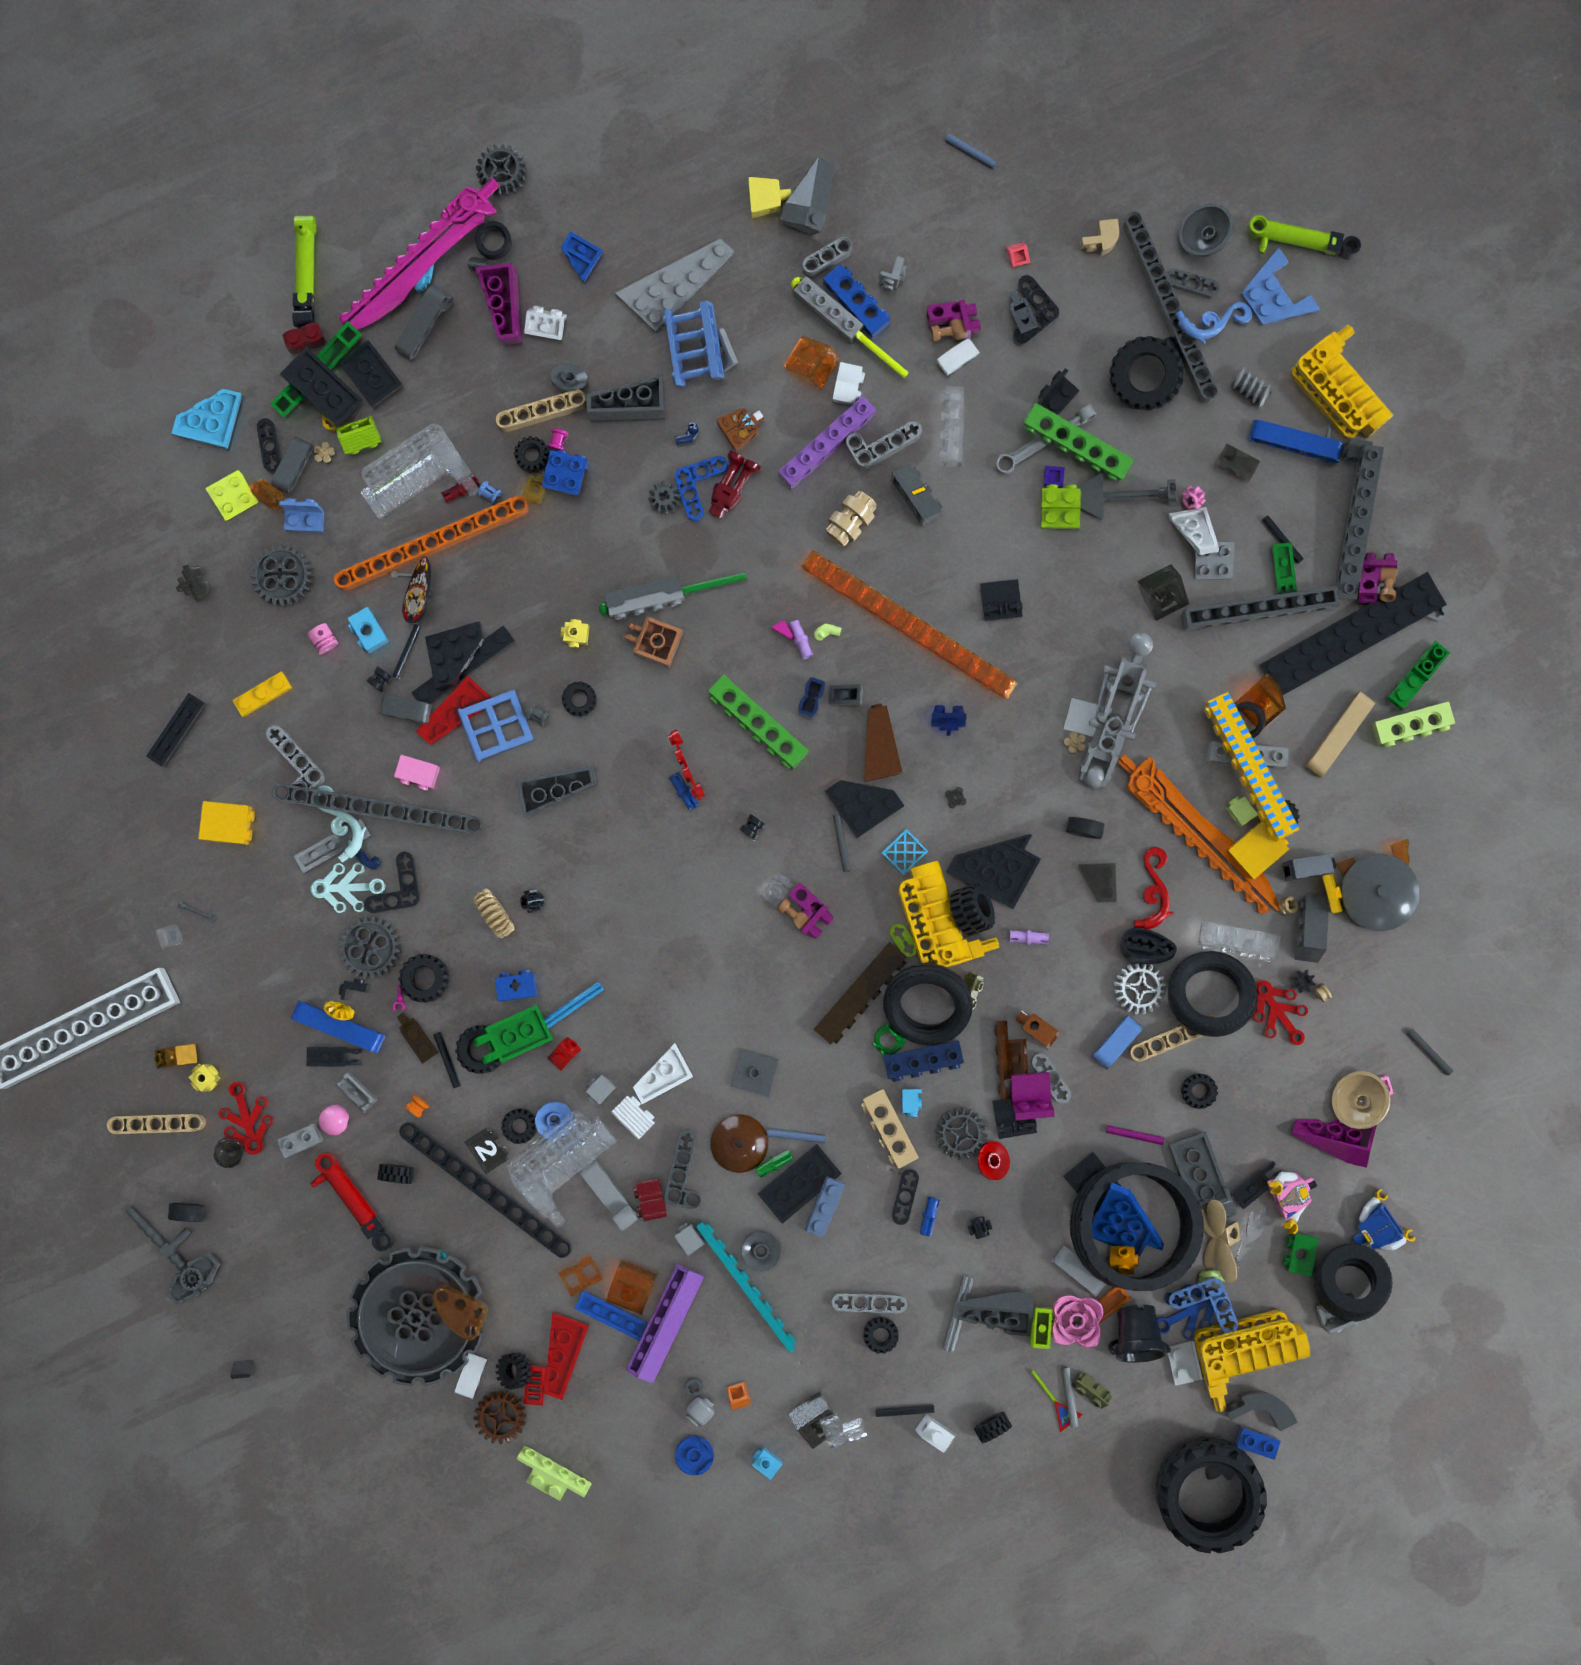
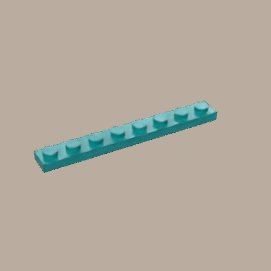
(752, 1292)

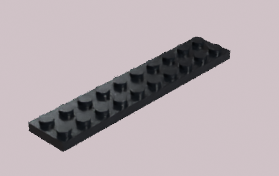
(1354, 634)

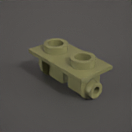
(975, 985)
(1084, 1386)

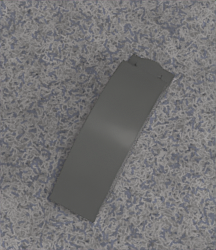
(1259, 1400)

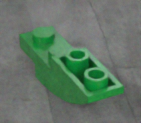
(1418, 675)

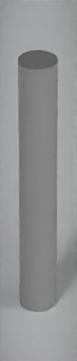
(1070, 1397)

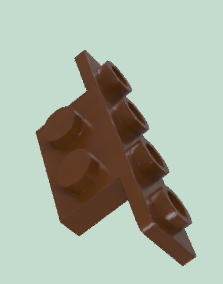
(1011, 1057)

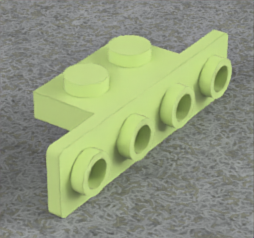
(550, 1476)

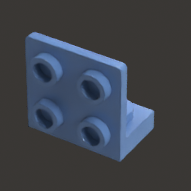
(302, 516)

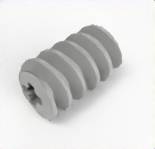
(1252, 387)

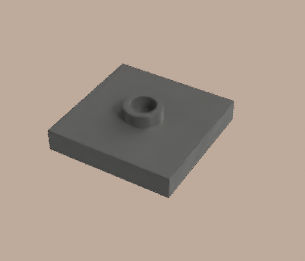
(754, 1073)

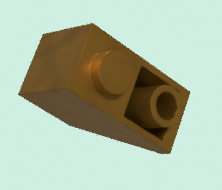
(175, 1056)

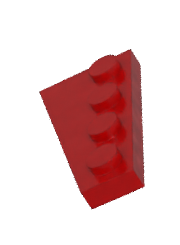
(446, 717)

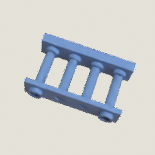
(711, 350)

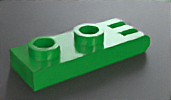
(1284, 567)

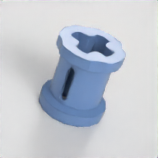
(489, 492)

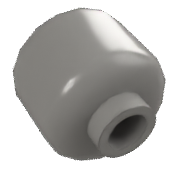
(699, 1411)

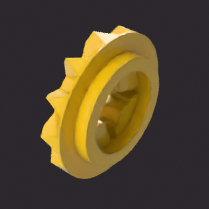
(338, 1010)

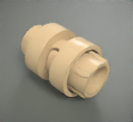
(843, 527)

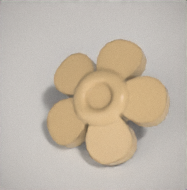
(324, 453)
(1075, 742)

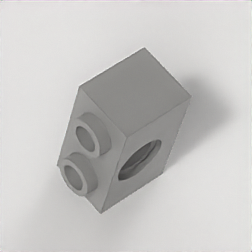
(300, 1140)
(689, 1238)

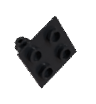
(1001, 600)
(1006, 1122)

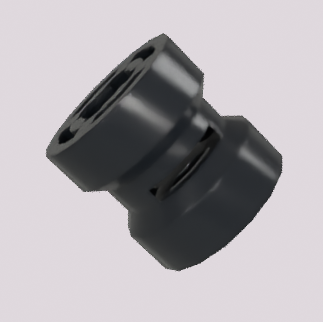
(382, 675)
(752, 827)

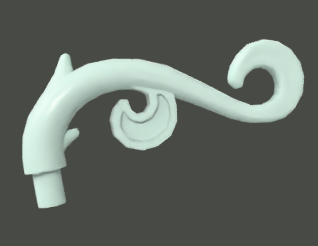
(336, 827)

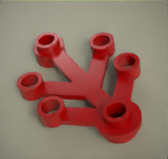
(696, 790)
(1276, 1010)
(246, 1121)

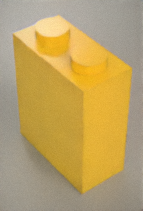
(226, 823)
(1257, 851)

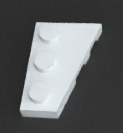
(1197, 529)
(663, 1076)

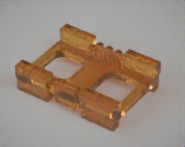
(583, 1281)

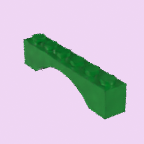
(330, 356)

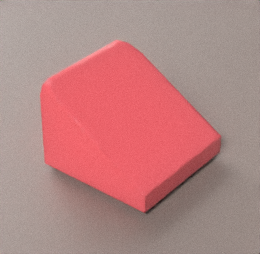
(1018, 254)

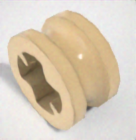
(1284, 906)
(1322, 992)

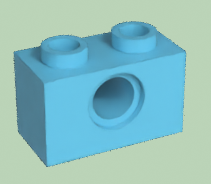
(366, 619)

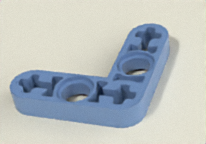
(1214, 1297)

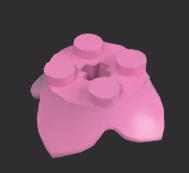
(1085, 1334)

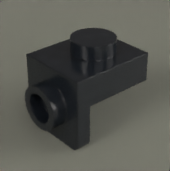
(357, 985)

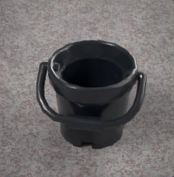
(1138, 1336)

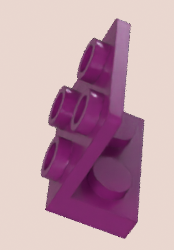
(1031, 1096)

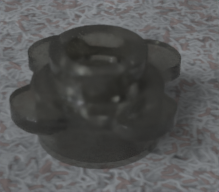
(960, 798)

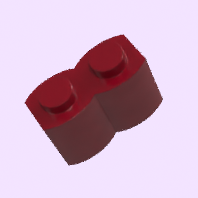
(308, 336)
(651, 1199)

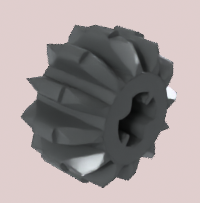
(667, 503)

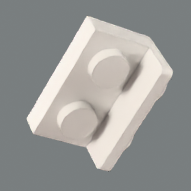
(545, 323)

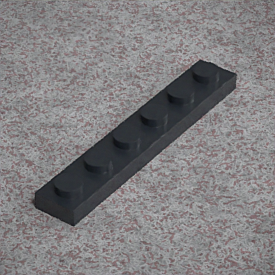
(490, 648)

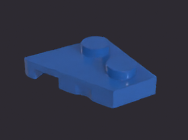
(581, 254)

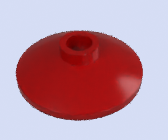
(999, 1160)

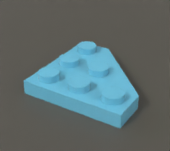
(210, 419)

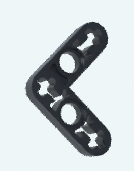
(1041, 315)
(405, 889)

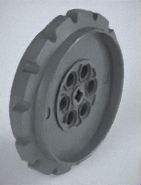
(379, 1331)

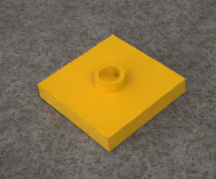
(1333, 893)

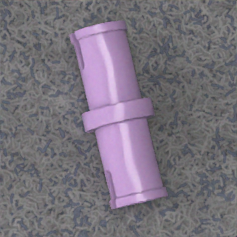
(800, 639)
(1029, 937)

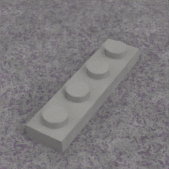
(326, 849)

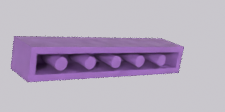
(665, 1323)

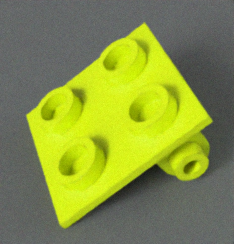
(232, 495)

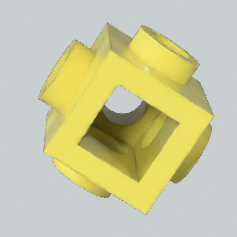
(580, 638)
(210, 1074)

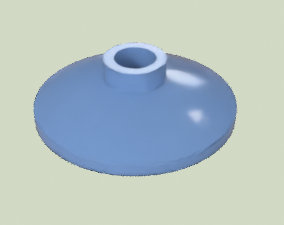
(549, 1109)

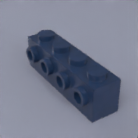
(922, 1060)

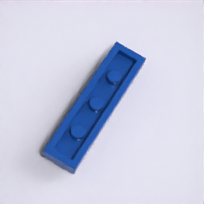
(611, 1315)

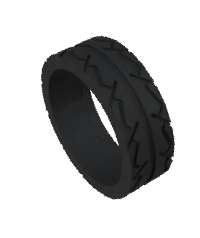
(1190, 1226)

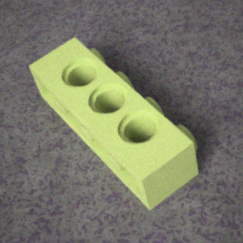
(1441, 712)

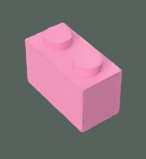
(417, 772)

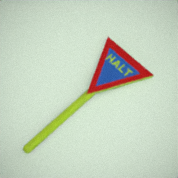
(1061, 1410)

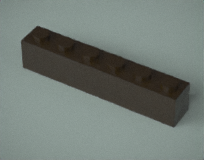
(859, 993)

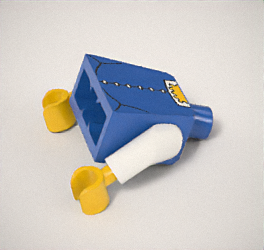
(1380, 1227)

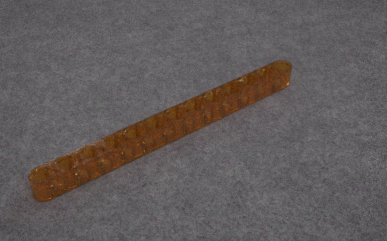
(909, 624)

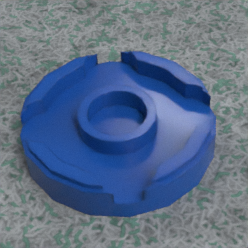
(694, 1455)

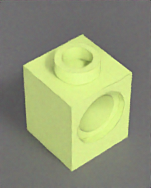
(1241, 810)

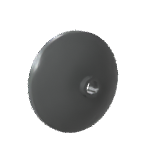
(1202, 223)

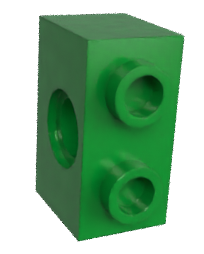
(1304, 1265)

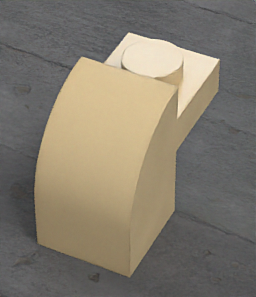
(1106, 240)

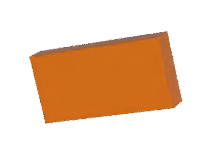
(1112, 1301)

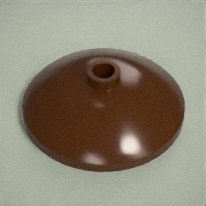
(746, 1130)

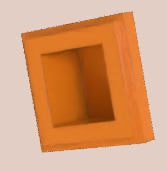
(738, 1395)

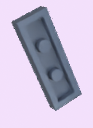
(825, 1206)

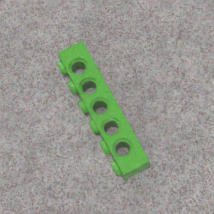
(1121, 461)
(725, 686)

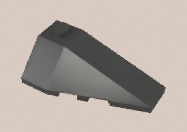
(1005, 1311)

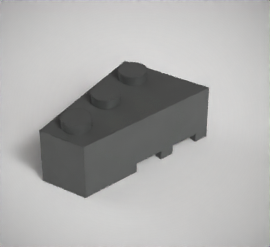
(1312, 927)

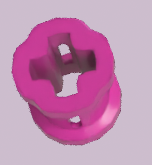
(557, 439)

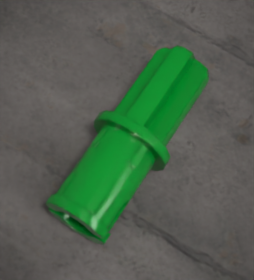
(774, 1163)

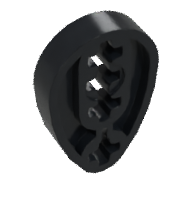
(1145, 937)

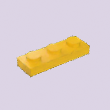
(262, 694)

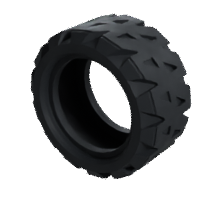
(1219, 1536)

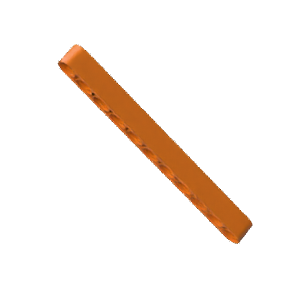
(421, 542)

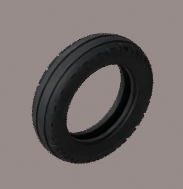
(1221, 963)
(927, 1033)

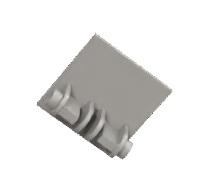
(1217, 564)

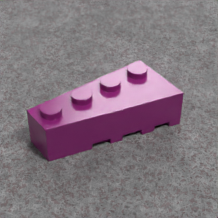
(502, 298)

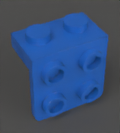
(564, 472)

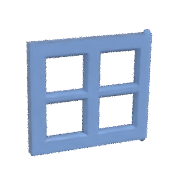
(495, 725)

